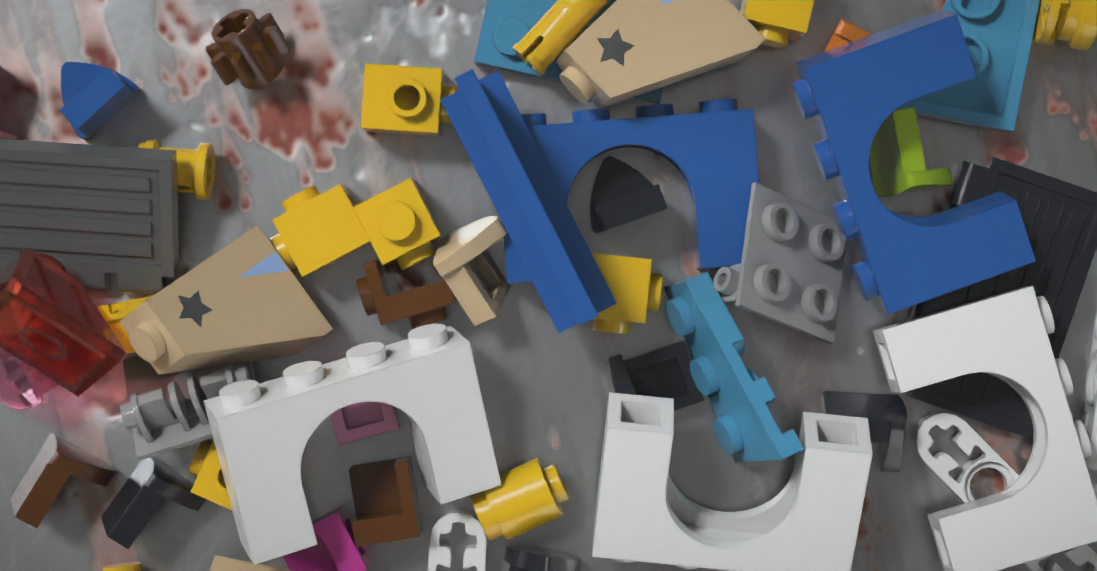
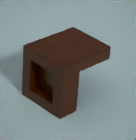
(385, 501)

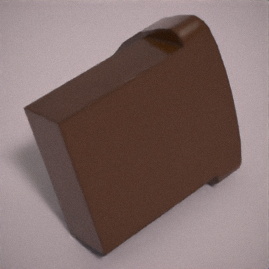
(49, 474)

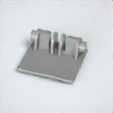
(787, 265)
(170, 407)

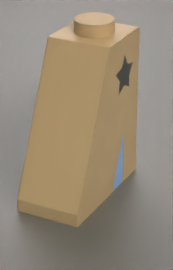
(653, 45)
(227, 312)

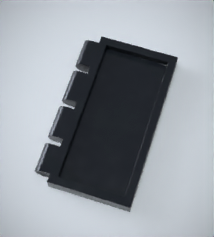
(1063, 239)

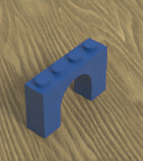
(849, 98)
(707, 148)

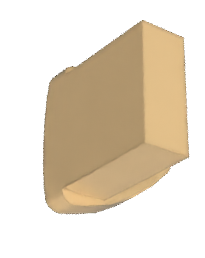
(471, 270)

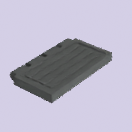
(92, 211)

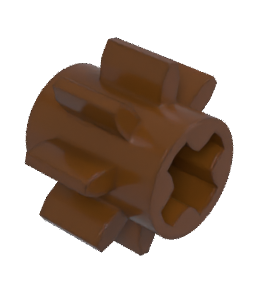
(247, 49)

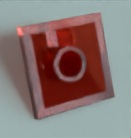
(54, 323)

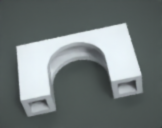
(267, 425)
(1053, 498)
(800, 529)

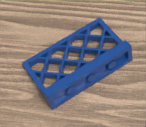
(527, 200)

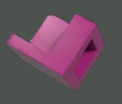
(334, 547)

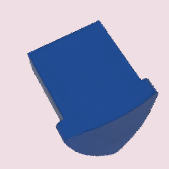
(93, 96)

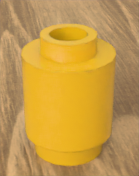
(522, 502)

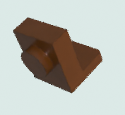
(420, 304)

